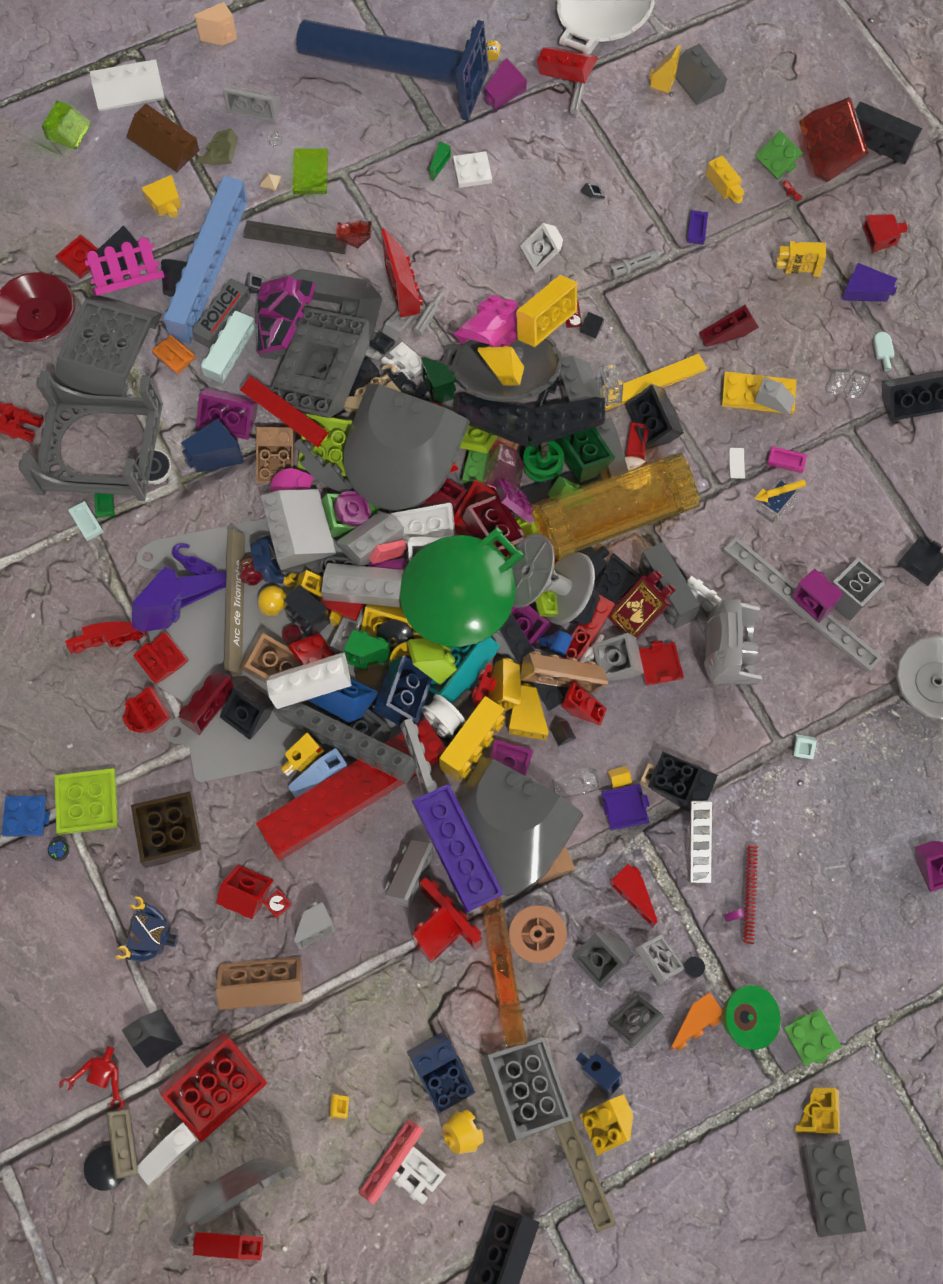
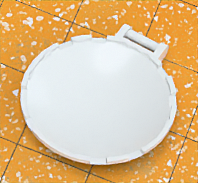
(600, 20)

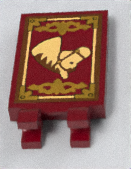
(641, 605)

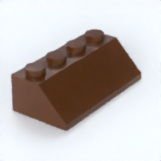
(162, 138)

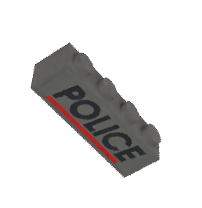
(230, 299)

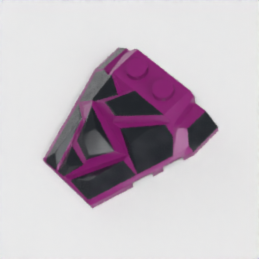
(278, 309)

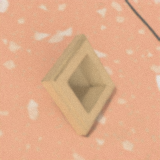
(270, 181)

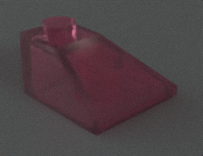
(504, 464)

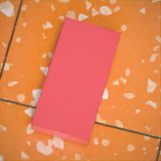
(388, 551)

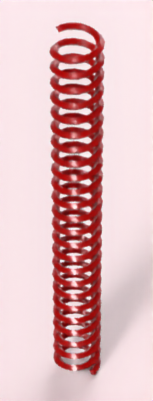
(751, 894)

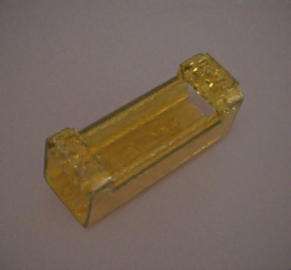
(616, 504)

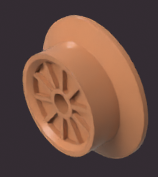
(542, 921)

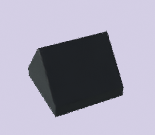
(562, 733)

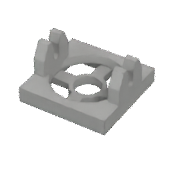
(661, 947)

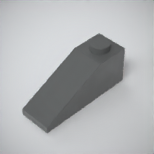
(611, 438)

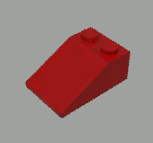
(477, 493)

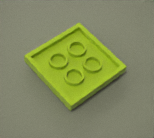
(86, 801)

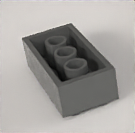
(683, 602)
(833, 1188)

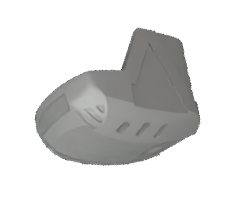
(724, 645)

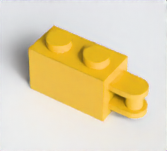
(725, 179)

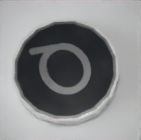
(160, 467)

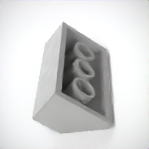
(362, 584)

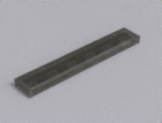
(293, 237)

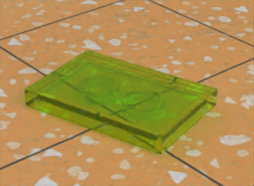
(310, 171)

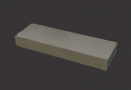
(121, 1144)

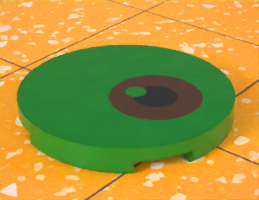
(751, 1017)

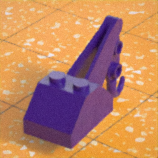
(166, 594)

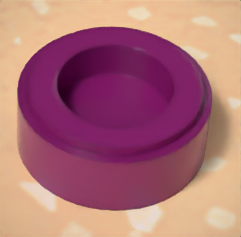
(734, 915)

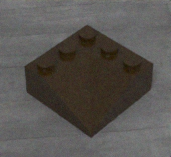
(166, 828)

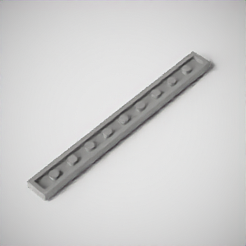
(784, 589)
(423, 770)

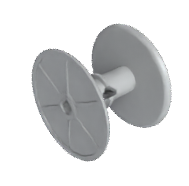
(570, 579)

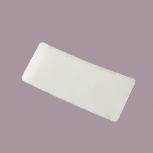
(737, 467)

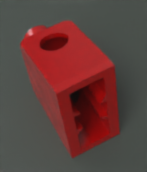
(883, 231)

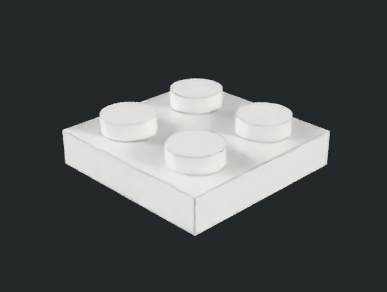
(472, 169)

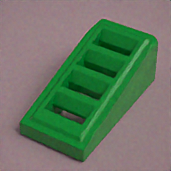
(440, 159)

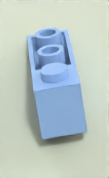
(318, 772)

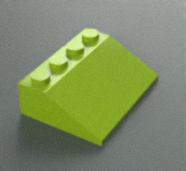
(333, 445)

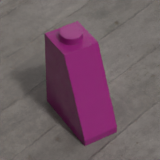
(504, 85)

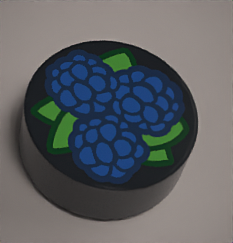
(58, 850)

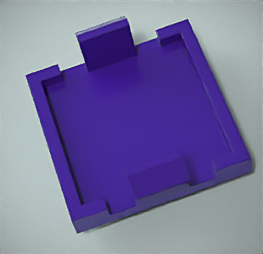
(625, 807)

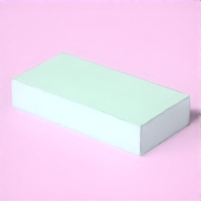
(85, 521)

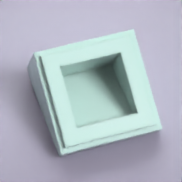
(804, 746)

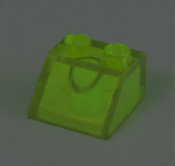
(65, 125)

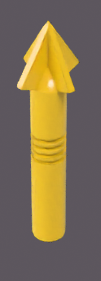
(764, 495)

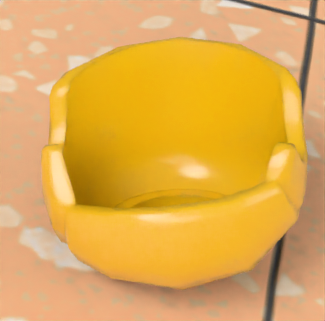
(271, 600)

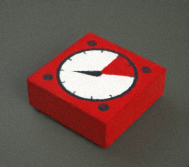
(277, 903)

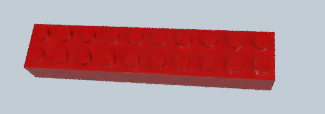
(339, 798)

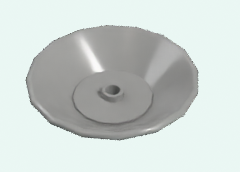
(916, 675)

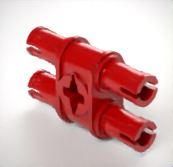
(14, 418)

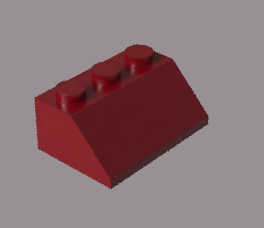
(492, 514)
(206, 702)

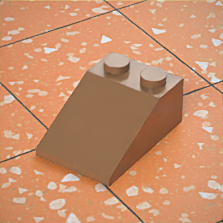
(267, 658)

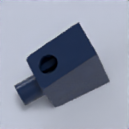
(606, 1079)

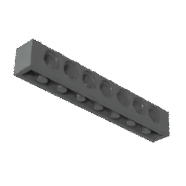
(348, 740)

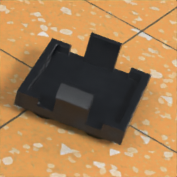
(408, 386)
(923, 560)

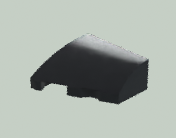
(172, 274)

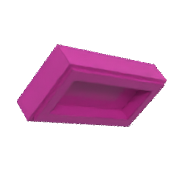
(787, 459)

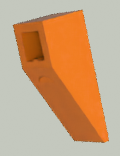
(700, 1015)

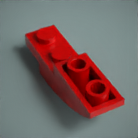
(586, 634)
(95, 635)

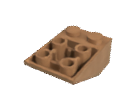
(274, 451)

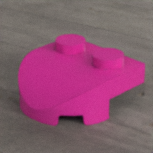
(291, 480)

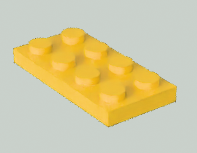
(742, 389)

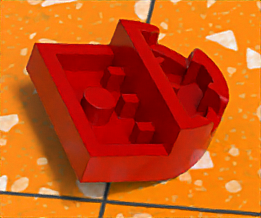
(145, 712)

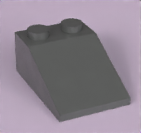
(858, 587)

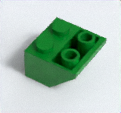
(365, 649)

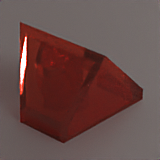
(354, 232)

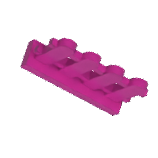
(116, 274)

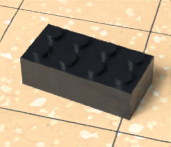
(887, 133)

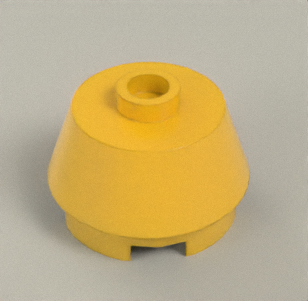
(461, 1133)

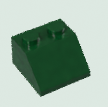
(438, 379)

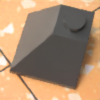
(602, 957)

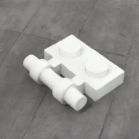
(406, 358)
(706, 597)
(422, 1170)

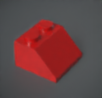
(244, 891)

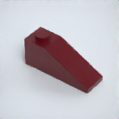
(730, 327)

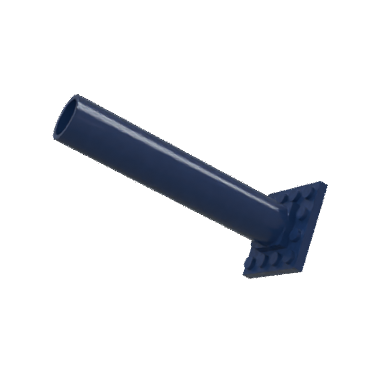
(401, 56)

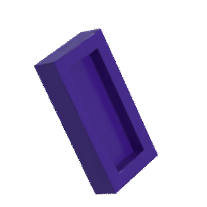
(697, 227)

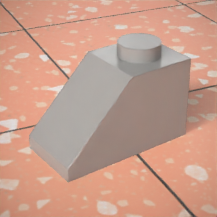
(775, 396)

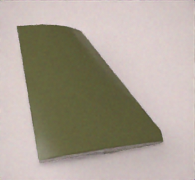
(220, 149)

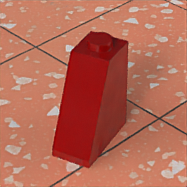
(228, 1246)

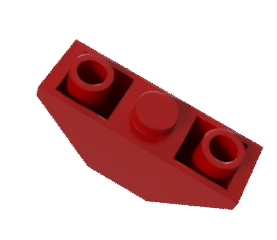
(583, 705)

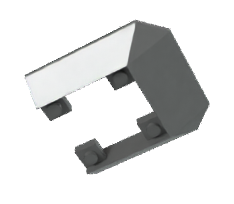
(355, 294)

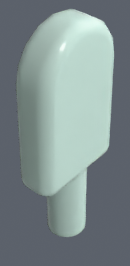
(883, 349)

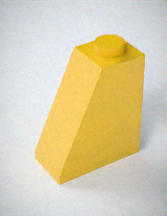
(508, 685)
(528, 717)

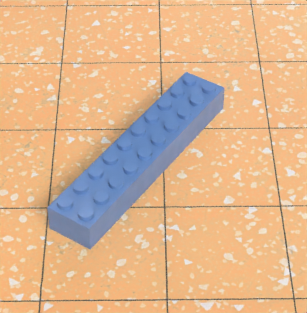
(206, 259)

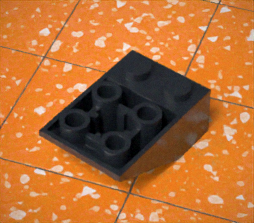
(681, 781)

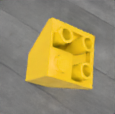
(503, 364)
(608, 1124)

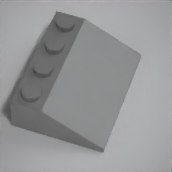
(297, 526)

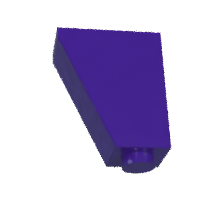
(869, 285)

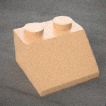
(216, 25)

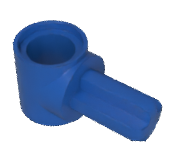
(557, 643)

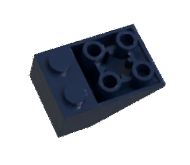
(440, 1072)

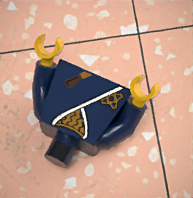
(266, 562)
(147, 934)

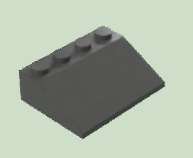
(526, 1089)

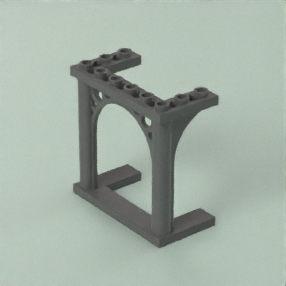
(65, 400)

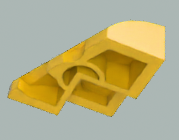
(821, 1113)

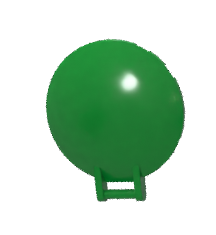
(460, 589)

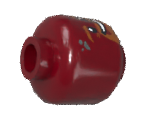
(247, 572)

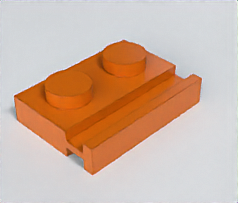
(173, 354)

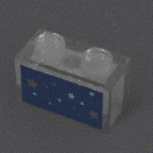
(777, 505)

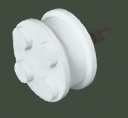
(445, 715)

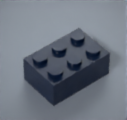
(403, 692)

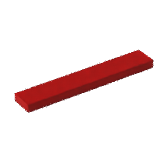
(284, 411)

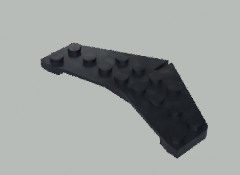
(540, 423)

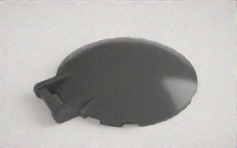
(540, 370)

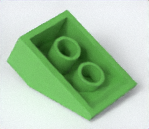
(336, 526)

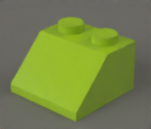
(432, 659)

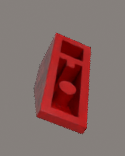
(632, 889)

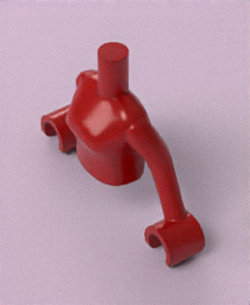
(100, 1074)

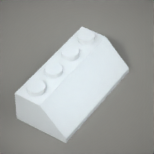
(127, 85)
(309, 681)

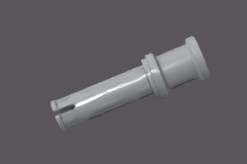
(626, 266)

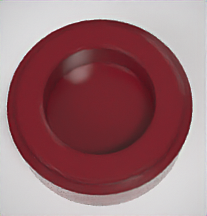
(291, 634)

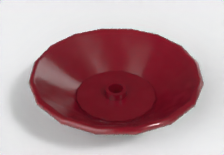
(31, 295)

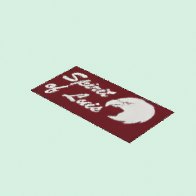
(575, 319)

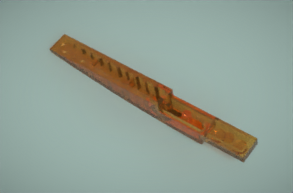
(503, 973)

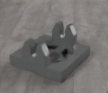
(629, 1011)

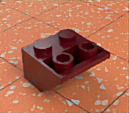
(448, 493)

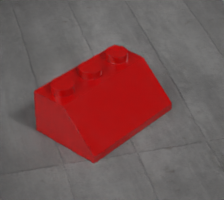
(565, 64)

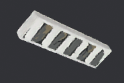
(700, 841)

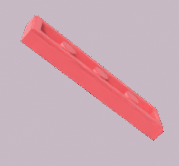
(391, 1161)

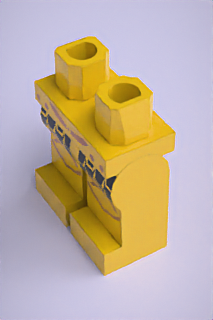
(802, 257)

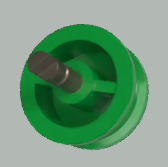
(544, 463)

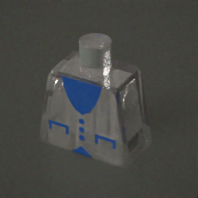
(609, 378)

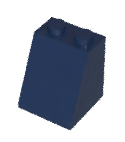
(211, 448)

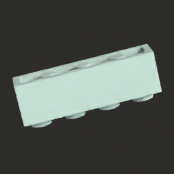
(228, 346)

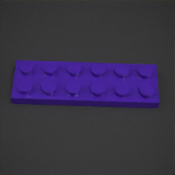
(457, 848)

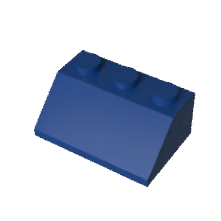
(348, 702)

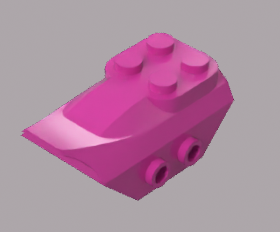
(492, 324)

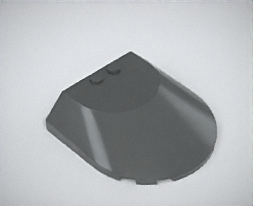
(400, 448)
(516, 823)
(227, 1193)

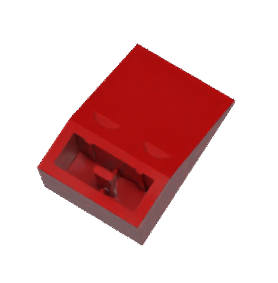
(436, 934)

